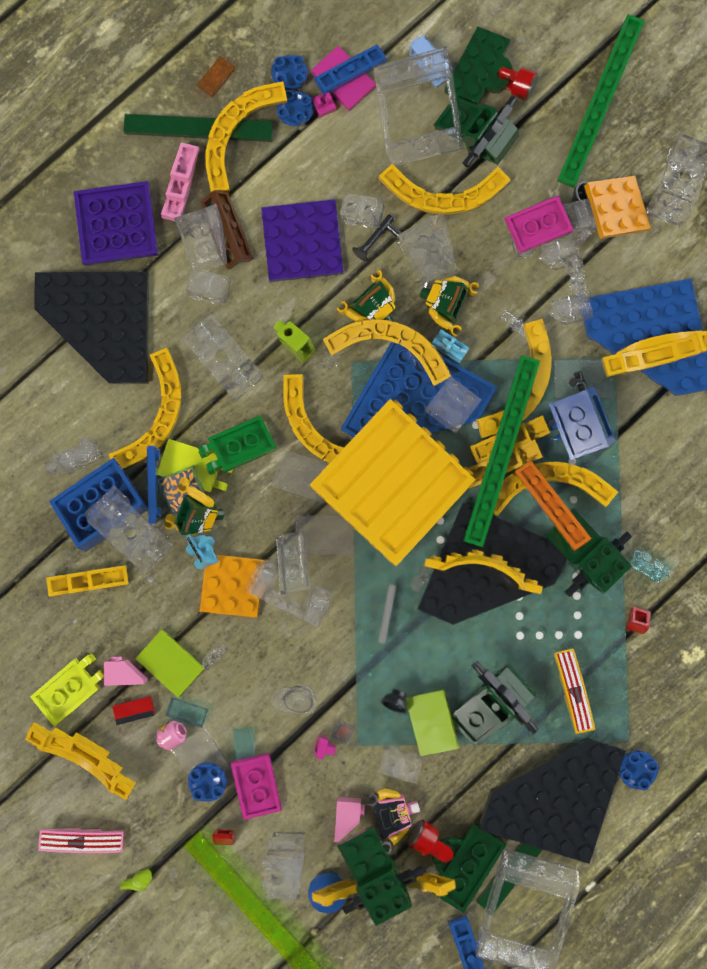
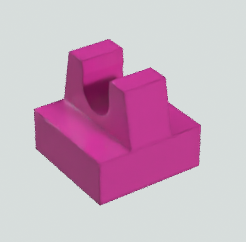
(324, 104)
(323, 747)

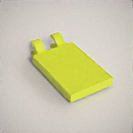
(181, 456)
(67, 690)

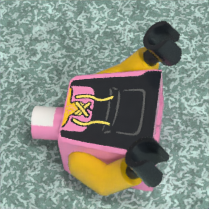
(392, 814)

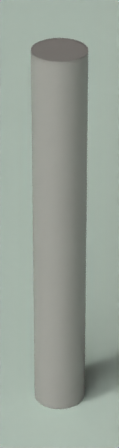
(387, 614)

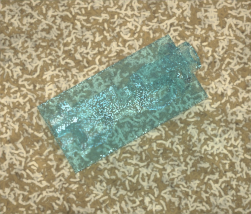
(656, 571)

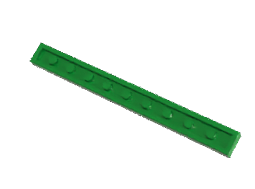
(600, 101)
(501, 451)

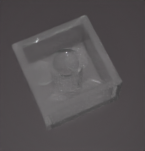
(453, 405)

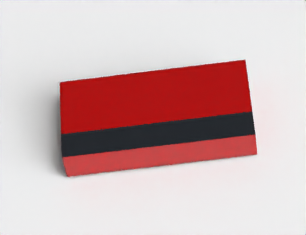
(133, 710)

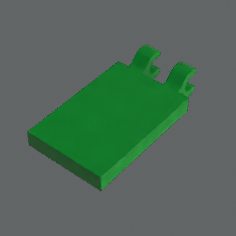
(238, 445)

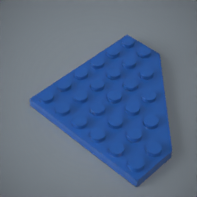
(646, 313)
(404, 379)

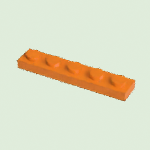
(552, 505)

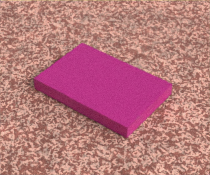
(352, 92)
(538, 224)
(256, 786)

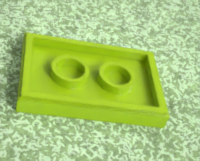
(170, 663)
(432, 722)

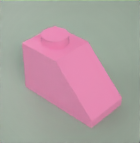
(122, 672)
(347, 816)

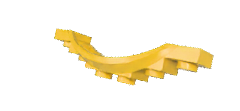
(655, 352)
(494, 561)
(83, 753)

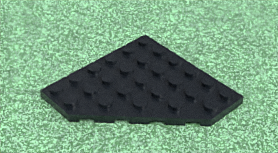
(100, 318)
(477, 588)
(557, 801)

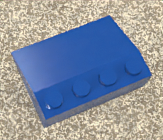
(81, 496)

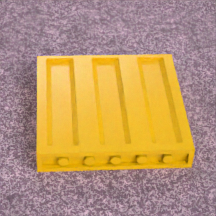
(393, 482)

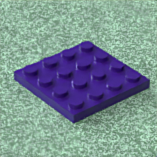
(115, 223)
(302, 240)

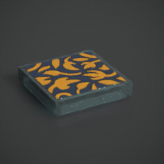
(169, 487)

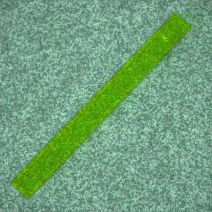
(250, 903)

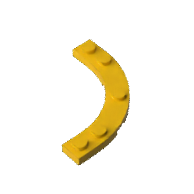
(227, 121)
(439, 202)
(396, 333)
(540, 350)
(166, 415)
(300, 422)
(559, 472)
(342, 889)

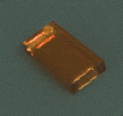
(216, 76)

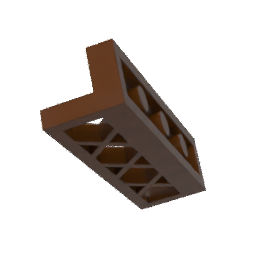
(232, 228)

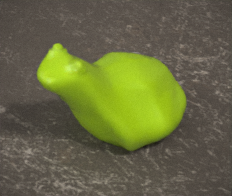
(139, 882)

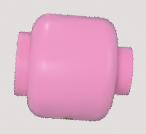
(171, 735)

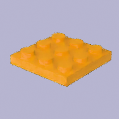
(617, 207)
(225, 587)

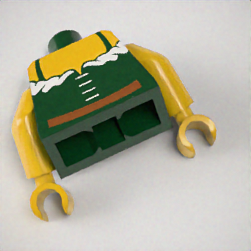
(446, 300)
(373, 303)
(196, 512)

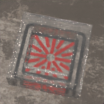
(343, 732)

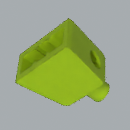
(294, 340)

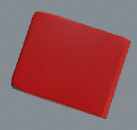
(638, 620)
(223, 837)

